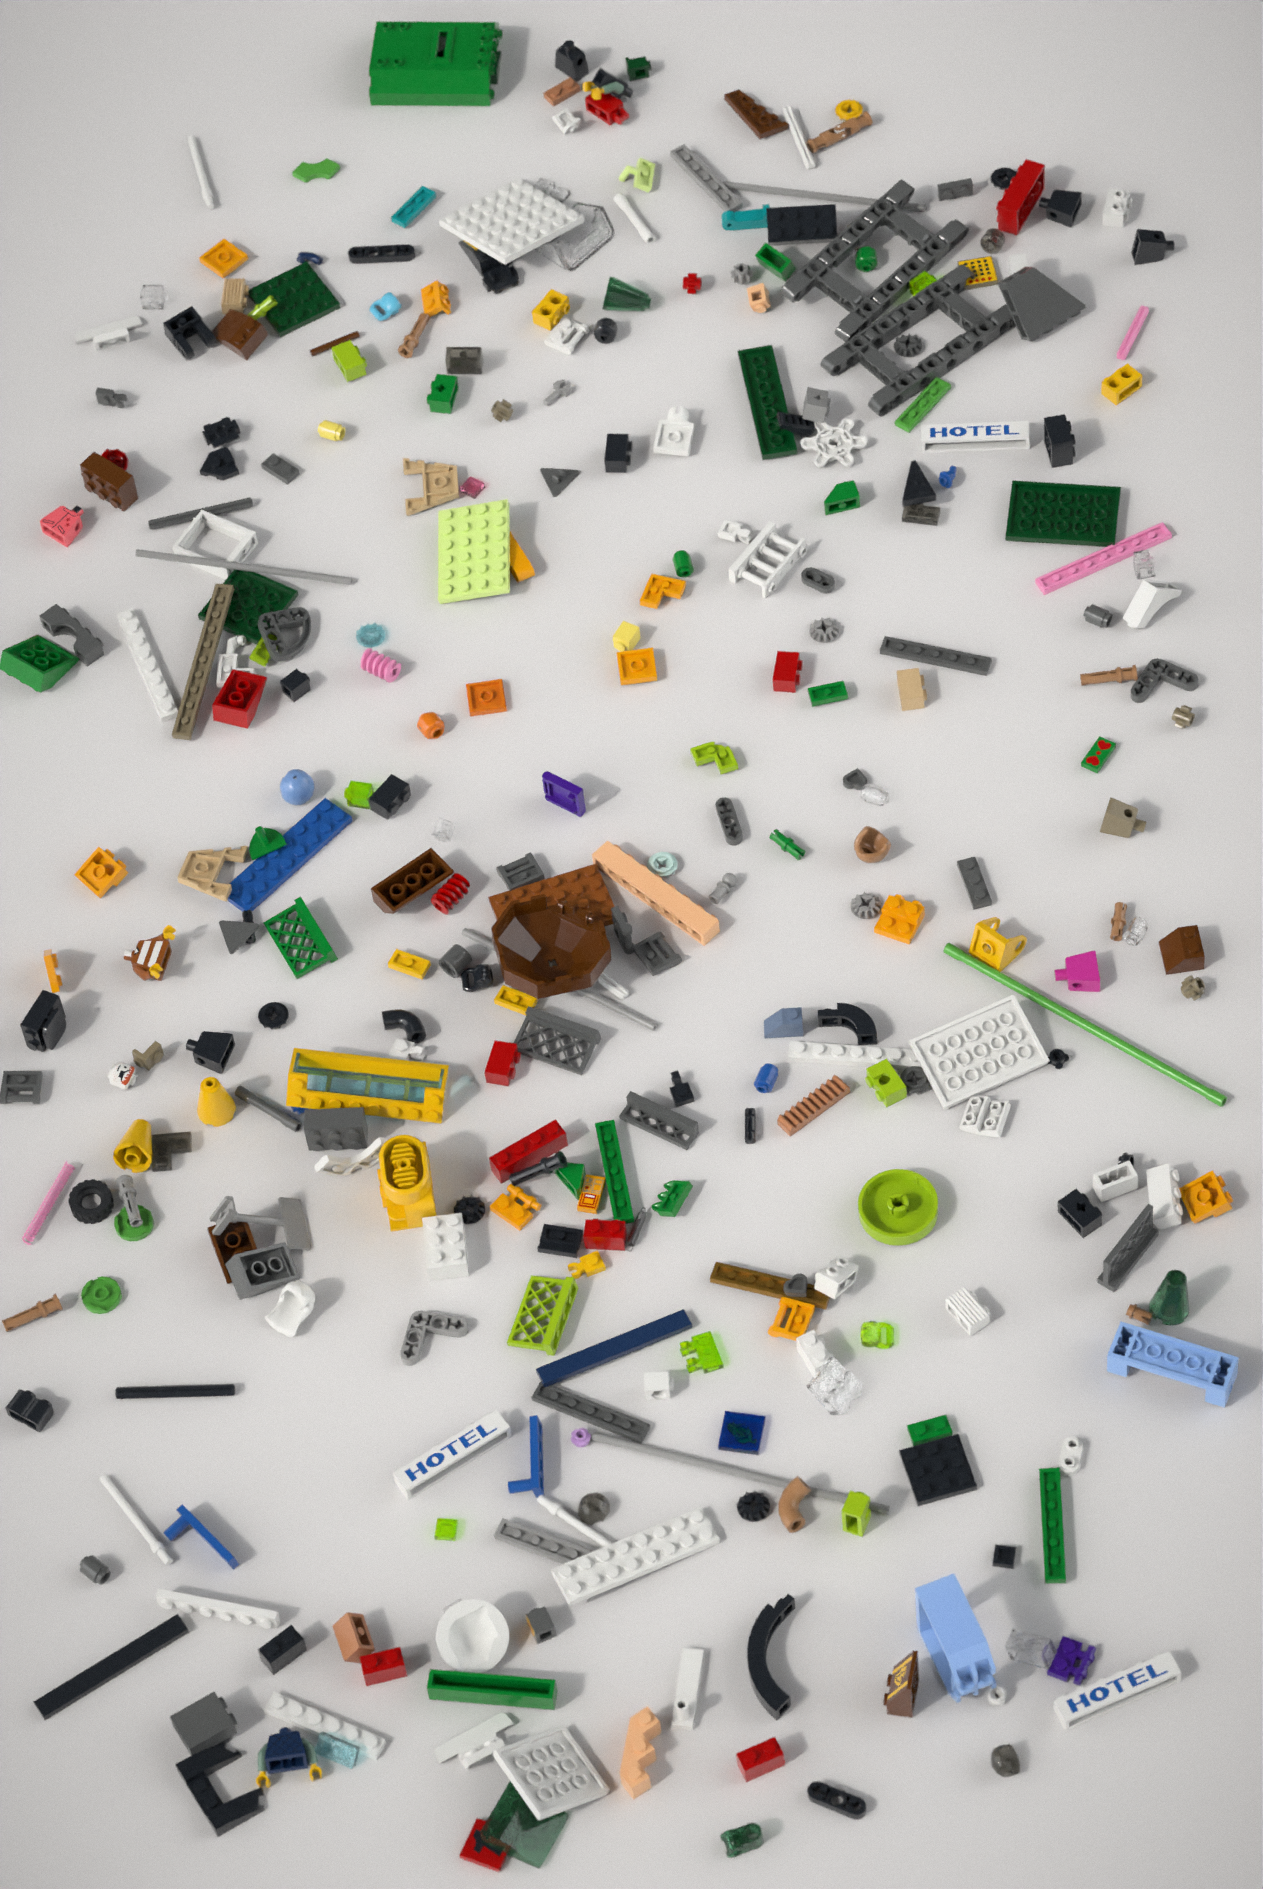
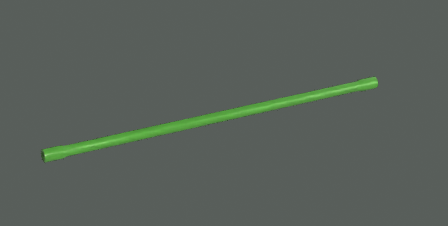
(1210, 1094)

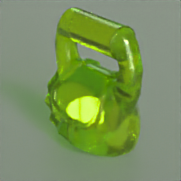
(872, 1335)

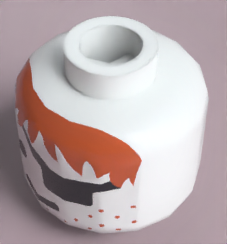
(122, 1075)

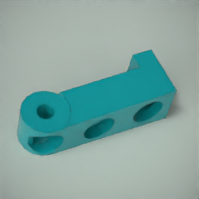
(745, 219)

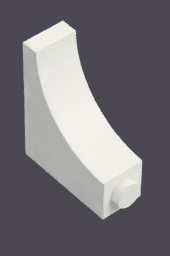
(1148, 601)

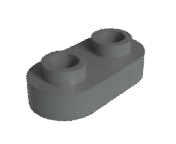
(819, 580)

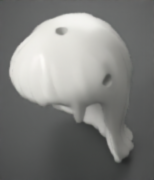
(292, 1308)

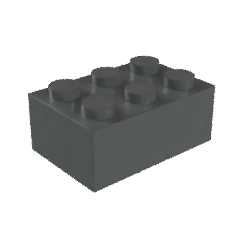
(335, 1129)

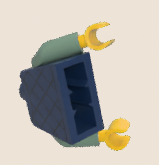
(286, 1753)

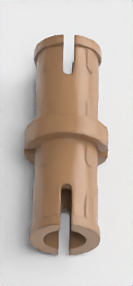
(1118, 921)

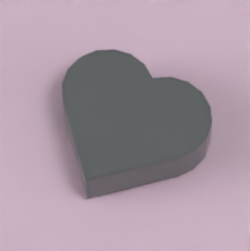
(854, 780)
(797, 1286)

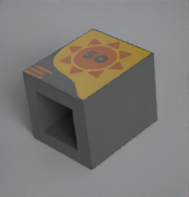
(540, 1624)

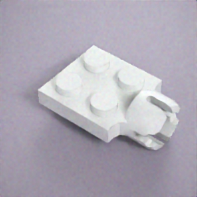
(674, 433)

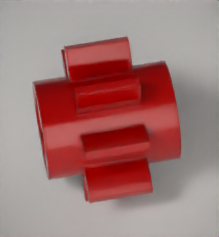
(692, 283)

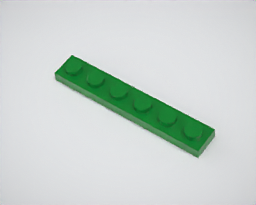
(614, 1171)
(1052, 1525)

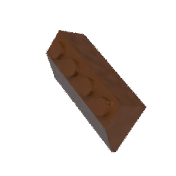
(410, 881)

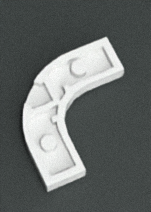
(343, 1166)

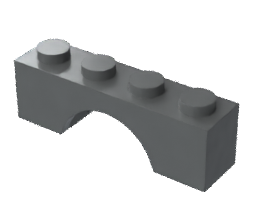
(59, 622)

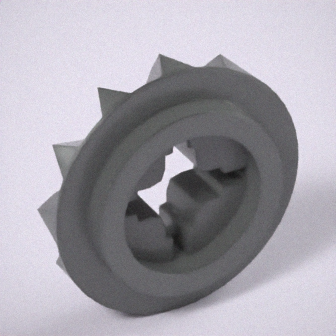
(913, 349)
(907, 1078)

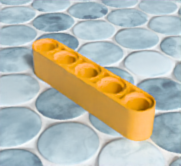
(519, 564)

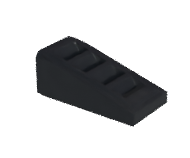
(795, 424)

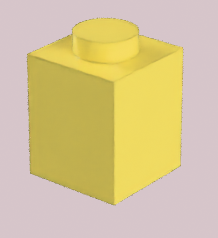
(626, 636)

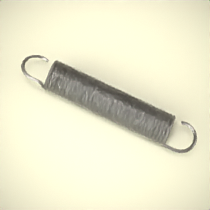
(636, 1229)

